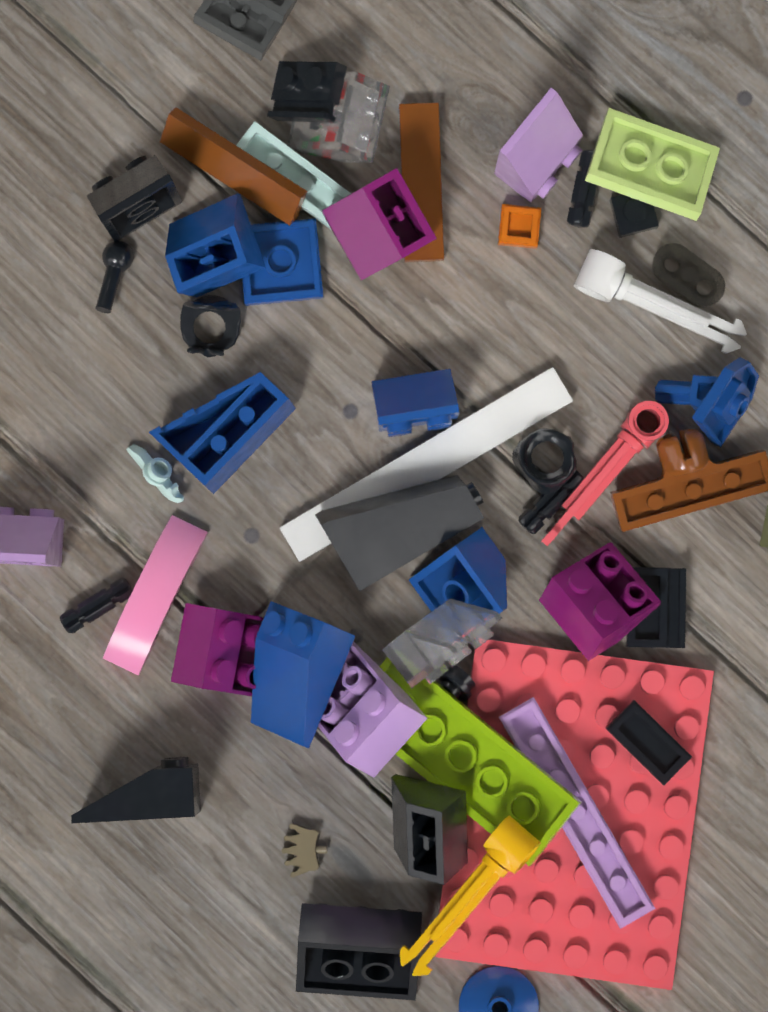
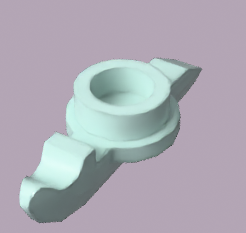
(156, 472)

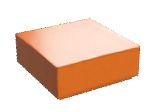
(519, 226)

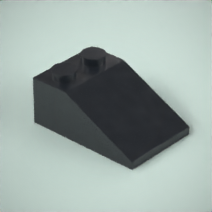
(134, 197)
(158, 794)

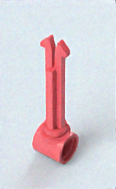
(629, 442)

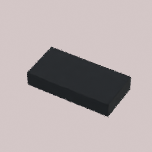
(648, 742)

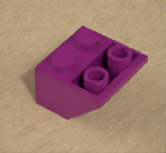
(378, 224)
(598, 600)
(216, 650)

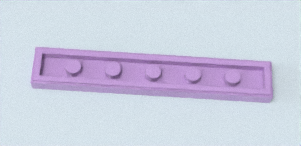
(586, 826)

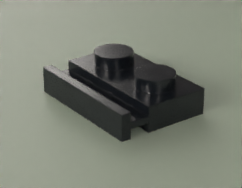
(307, 91)
(667, 622)

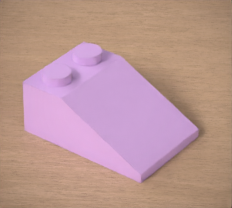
(540, 148)
(31, 538)

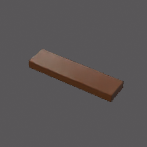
(233, 166)
(423, 171)

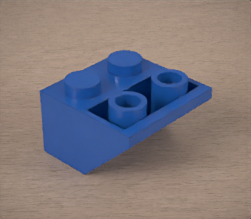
(212, 248)
(415, 401)

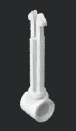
(604, 278)

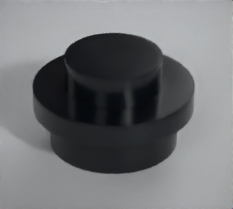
(457, 683)

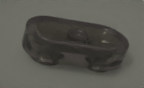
(689, 273)

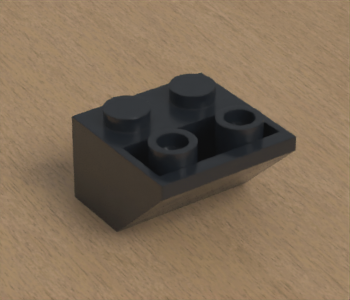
(429, 828)

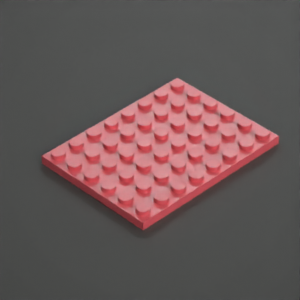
(551, 911)

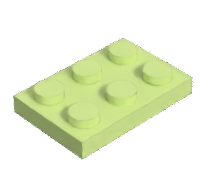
(652, 164)

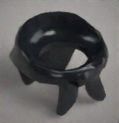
(227, 310)
(545, 482)

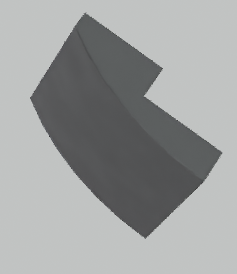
(245, 23)

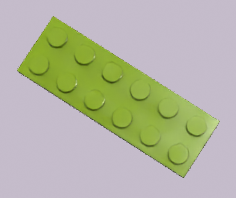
(471, 756)

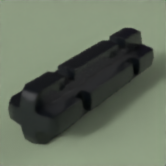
(583, 194)
(547, 505)
(96, 605)

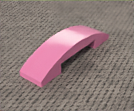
(154, 594)

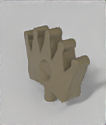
(304, 850)

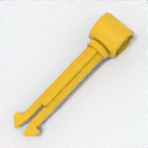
(507, 850)

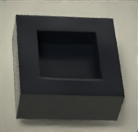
(632, 215)

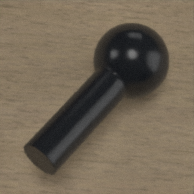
(117, 258)

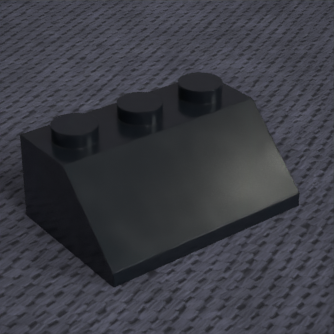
(356, 951)

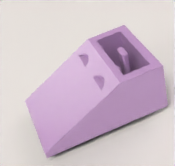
(368, 714)

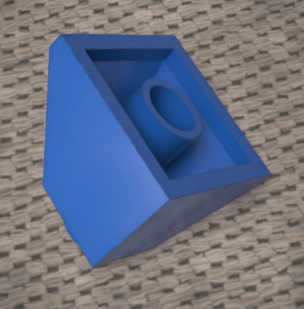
(467, 573)

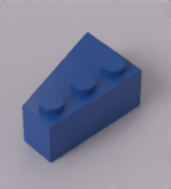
(226, 430)

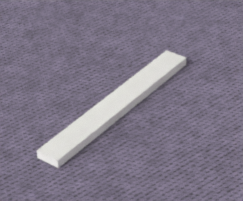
(439, 454)

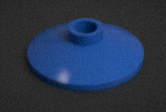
(496, 985)

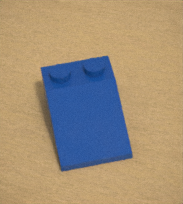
(295, 672)

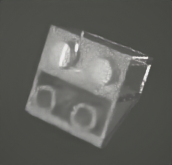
(440, 639)

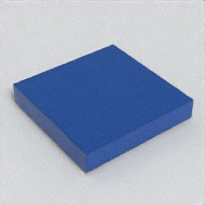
(290, 264)

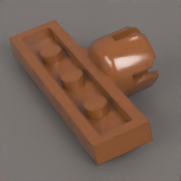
(689, 482)

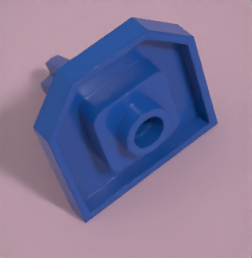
(716, 400)

